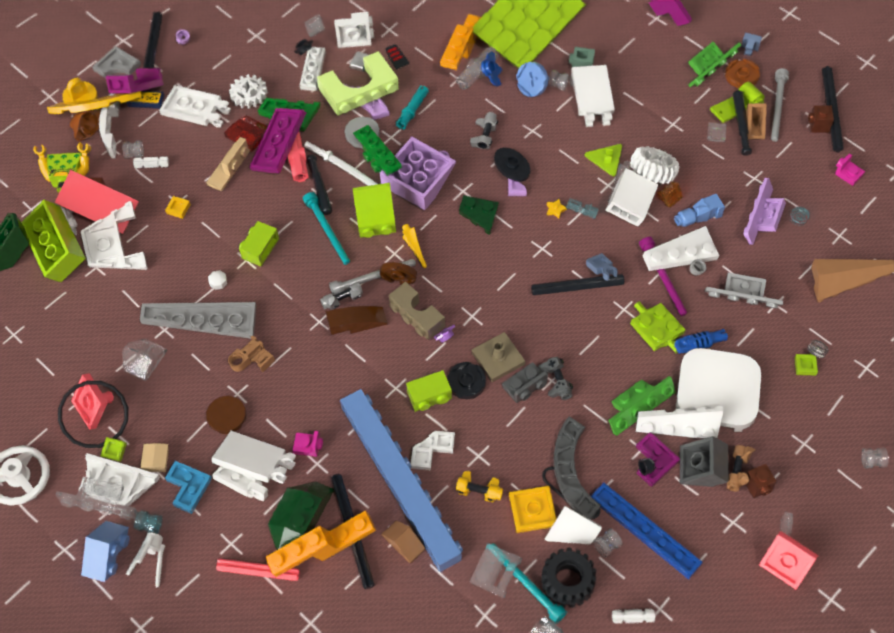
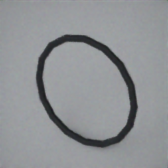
(81, 385)

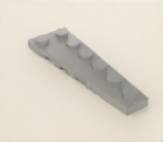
(217, 318)

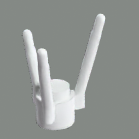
(150, 545)

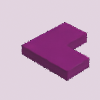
(674, 8)
(661, 454)

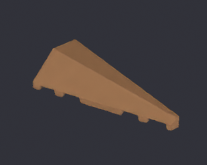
(839, 275)

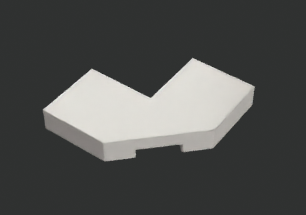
(436, 442)

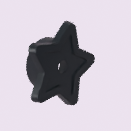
(303, 46)

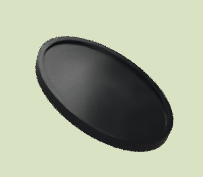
(512, 164)

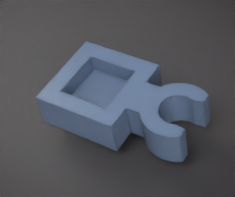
(601, 264)

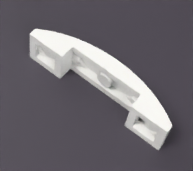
(105, 126)

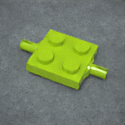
(657, 326)

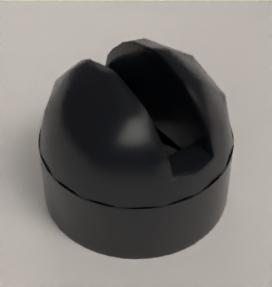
(646, 466)

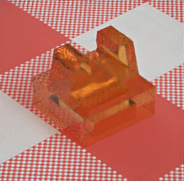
(671, 194)

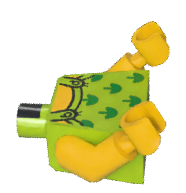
(57, 166)

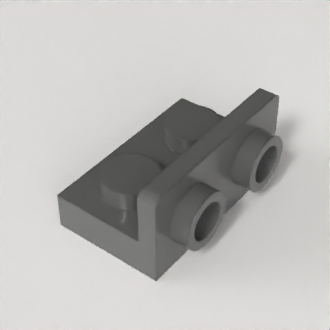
(525, 382)

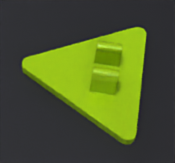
(606, 158)

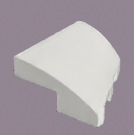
(573, 528)

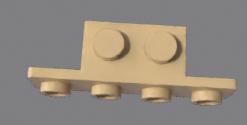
(229, 165)

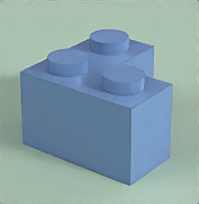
(102, 549)

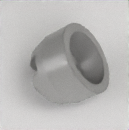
(697, 267)

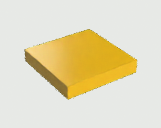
(532, 509)

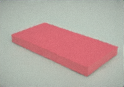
(92, 198)

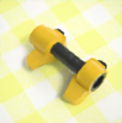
(491, 491)

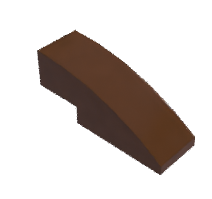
(355, 319)

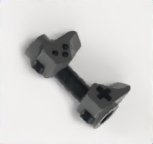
(562, 387)

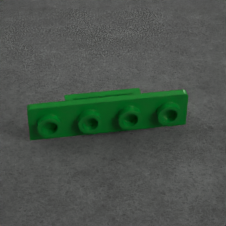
(376, 151)

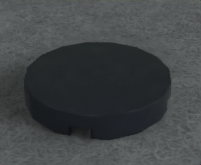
(466, 380)

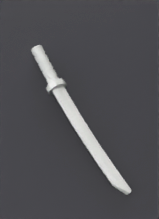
(328, 156)

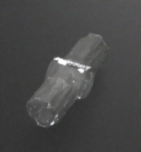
(473, 69)

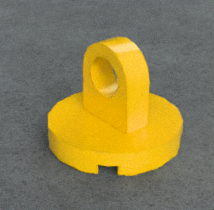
(79, 91)

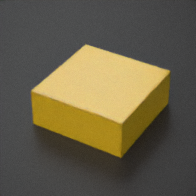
(177, 207)

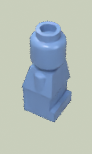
(701, 211)

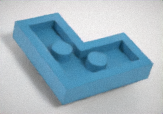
(192, 483)

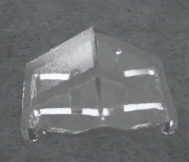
(142, 357)

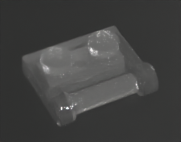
(489, 568)

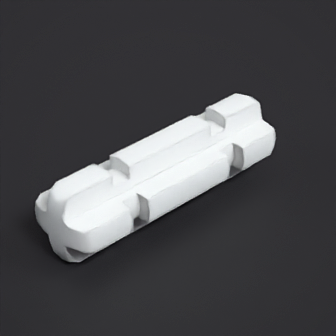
(150, 162)
(633, 616)

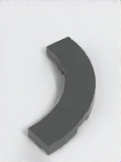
(566, 472)

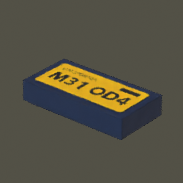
(149, 99)

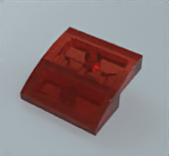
(248, 129)

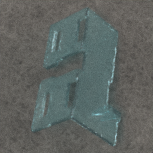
(588, 210)

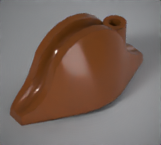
(85, 124)

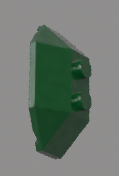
(12, 241)
(298, 512)

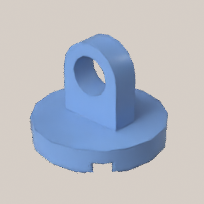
(532, 79)

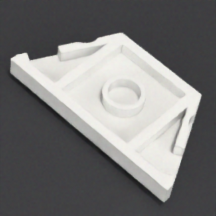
(133, 479)

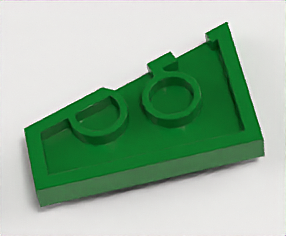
(270, 104)

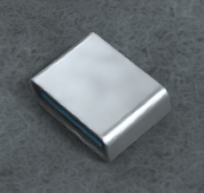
(358, 62)

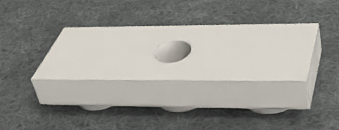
(312, 68)

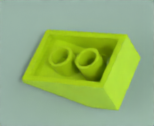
(374, 210)

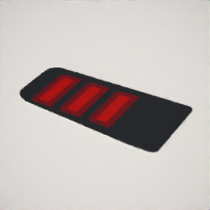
(396, 56)

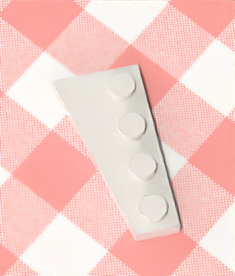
(682, 251)
(695, 424)

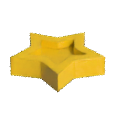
(555, 208)

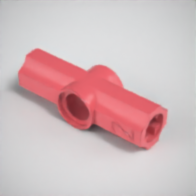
(297, 160)

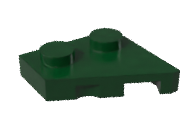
(479, 212)

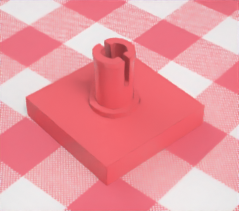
(91, 402)
(788, 560)

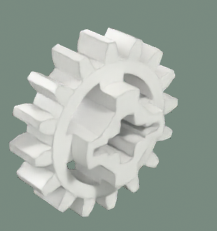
(248, 91)

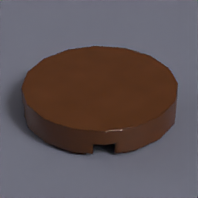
(398, 272)
(226, 414)

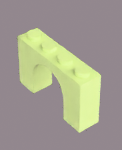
(345, 98)

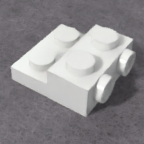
(355, 30)

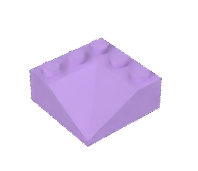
(421, 173)

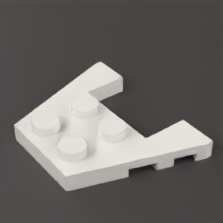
(104, 244)

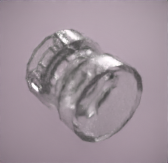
(558, 80)
(133, 149)
(874, 457)
(607, 542)

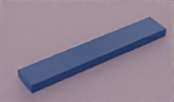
(646, 531)

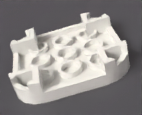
(720, 379)

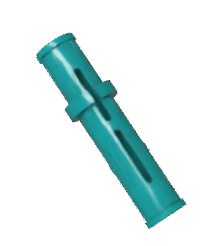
(408, 112)

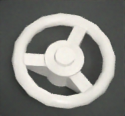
(17, 473)

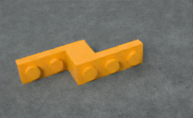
(460, 43)
(320, 543)

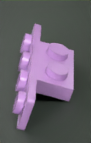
(765, 213)

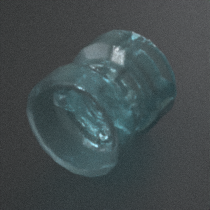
(148, 522)

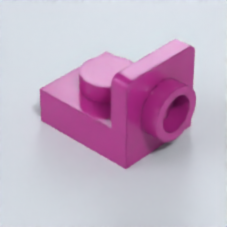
(848, 171)
(307, 444)

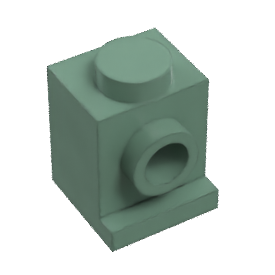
(582, 57)

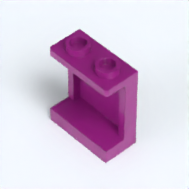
(146, 79)

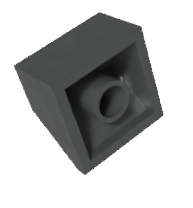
(704, 462)

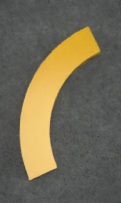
(92, 104)

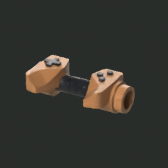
(737, 478)

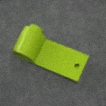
(726, 111)

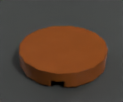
(741, 72)

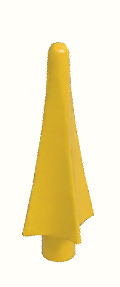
(411, 239)

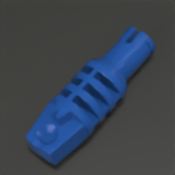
(700, 340)

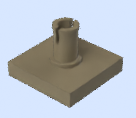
(498, 357)

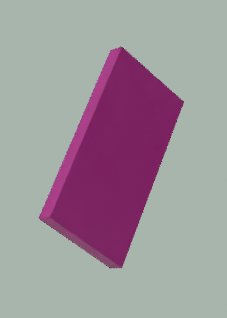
(277, 140)

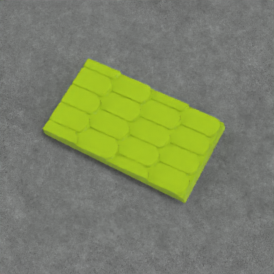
(525, 27)

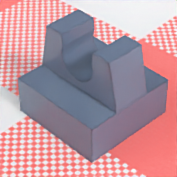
(751, 42)

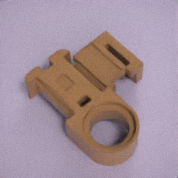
(253, 352)

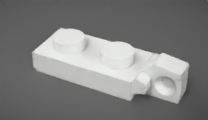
(241, 483)

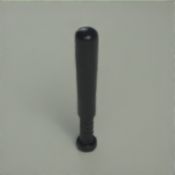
(739, 104)
(322, 195)

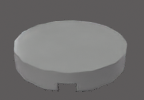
(356, 124)

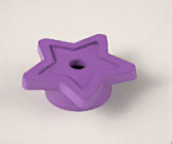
(445, 334)

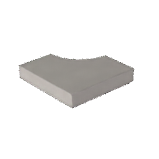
(116, 62)

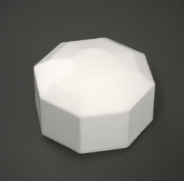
(217, 280)

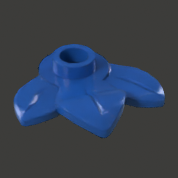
(491, 69)

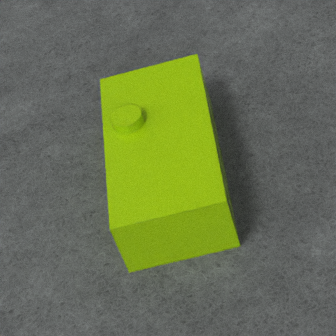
(52, 241)

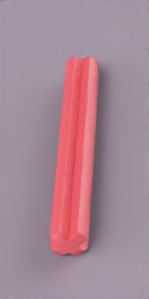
(256, 569)

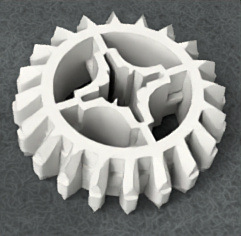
(654, 164)

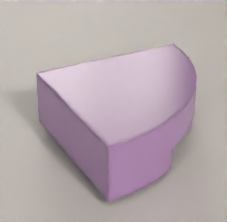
(516, 188)

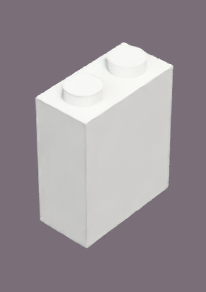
(632, 197)

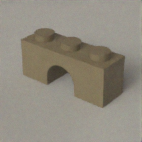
(426, 322)

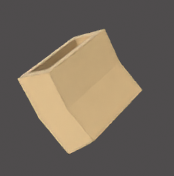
(155, 457)

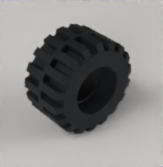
(571, 561)

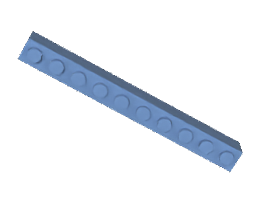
(401, 481)

